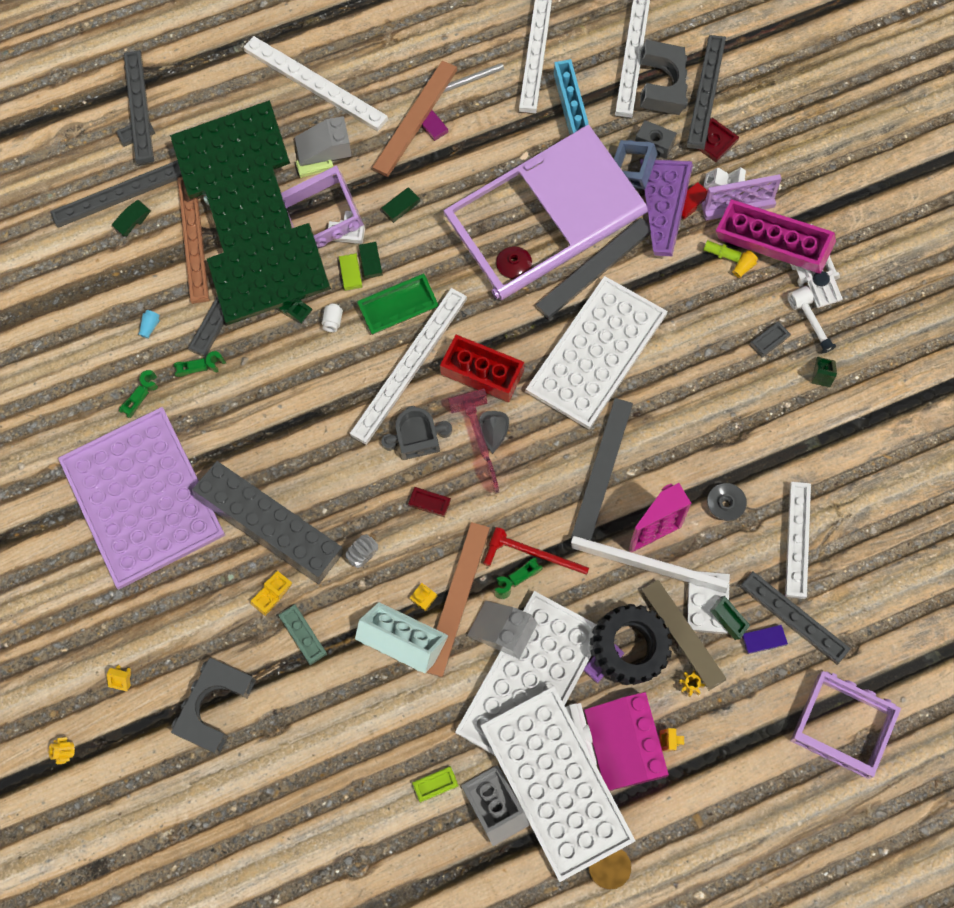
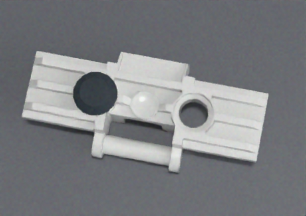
(821, 285)

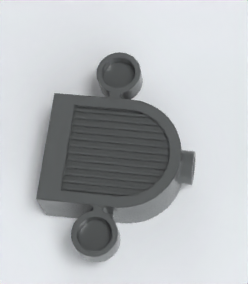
(416, 433)

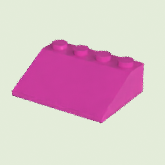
(662, 517)
(626, 742)

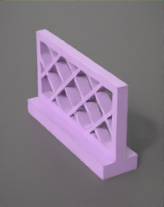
(715, 205)

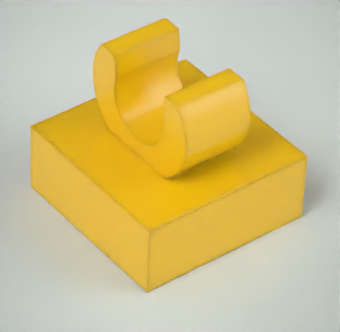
(423, 597)
(119, 679)
(669, 740)

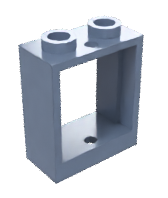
(637, 179)

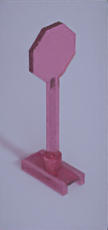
(469, 403)

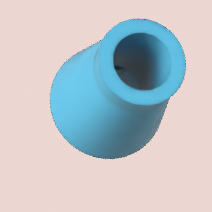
(148, 323)

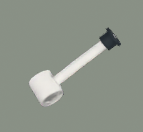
(801, 299)

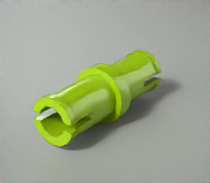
(722, 251)

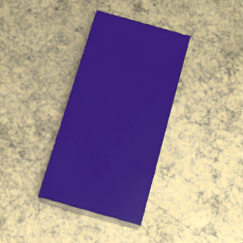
(764, 639)

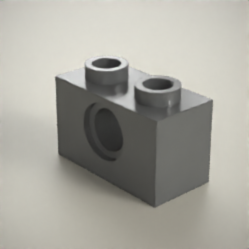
(663, 137)

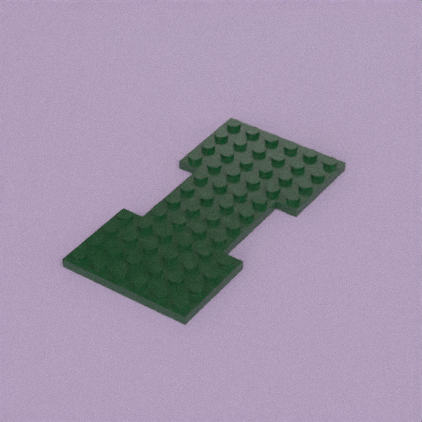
(263, 256)

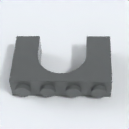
(671, 60)
(213, 677)

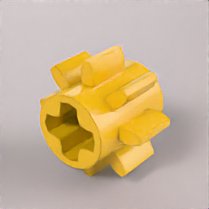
(691, 689)
(61, 750)

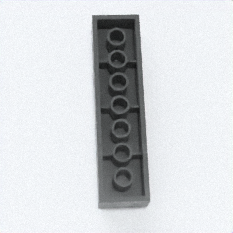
(267, 522)

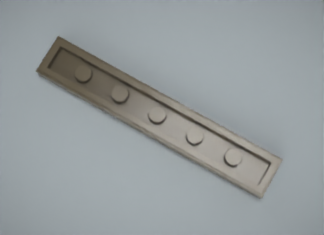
(684, 635)

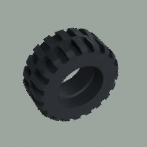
(656, 640)

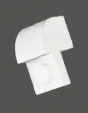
(719, 177)

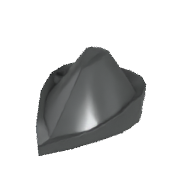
(494, 428)

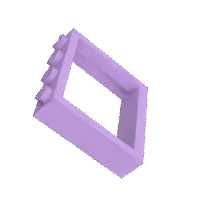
(316, 185)
(865, 696)

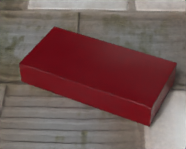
(429, 502)

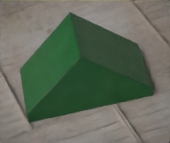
(824, 372)

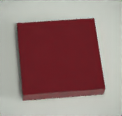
(718, 140)

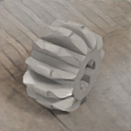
(361, 551)

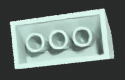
(400, 637)

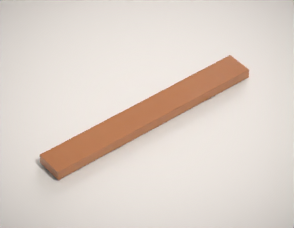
(414, 118)
(193, 246)
(459, 593)

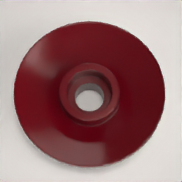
(513, 269)

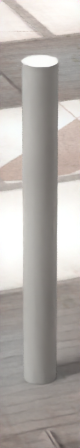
(460, 82)

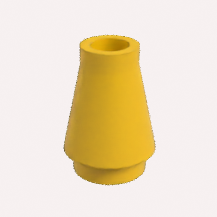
(745, 263)

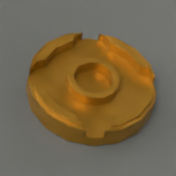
(611, 871)

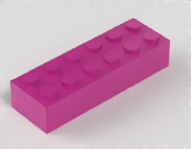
(776, 236)

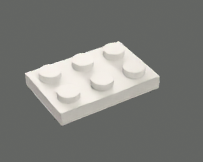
(699, 605)

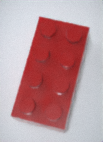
(482, 368)

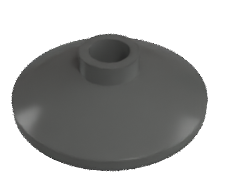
(727, 493)

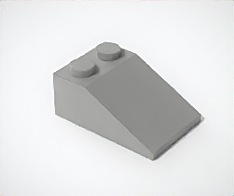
(323, 142)
(503, 628)
(495, 805)

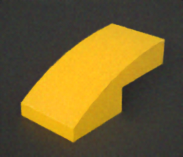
(271, 594)

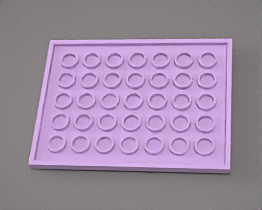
(140, 498)

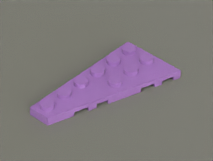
(665, 202)

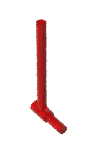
(499, 539)

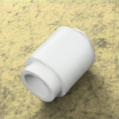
(332, 317)

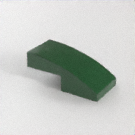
(130, 217)
(297, 311)

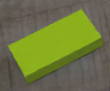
(350, 272)
(435, 784)

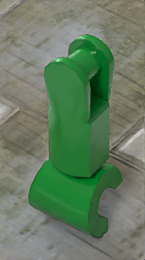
(199, 365)
(139, 393)
(516, 578)

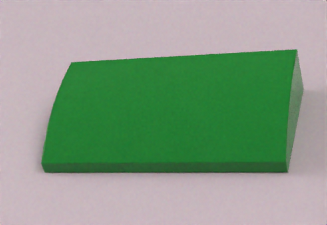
(397, 304)

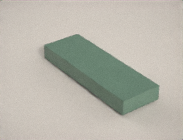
(302, 634)

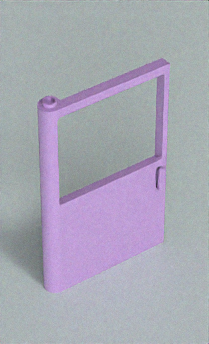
(578, 190)

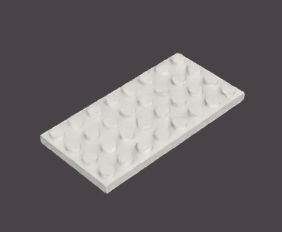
(596, 352)
(550, 659)
(557, 784)

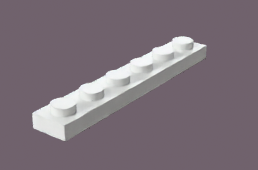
(798, 540)

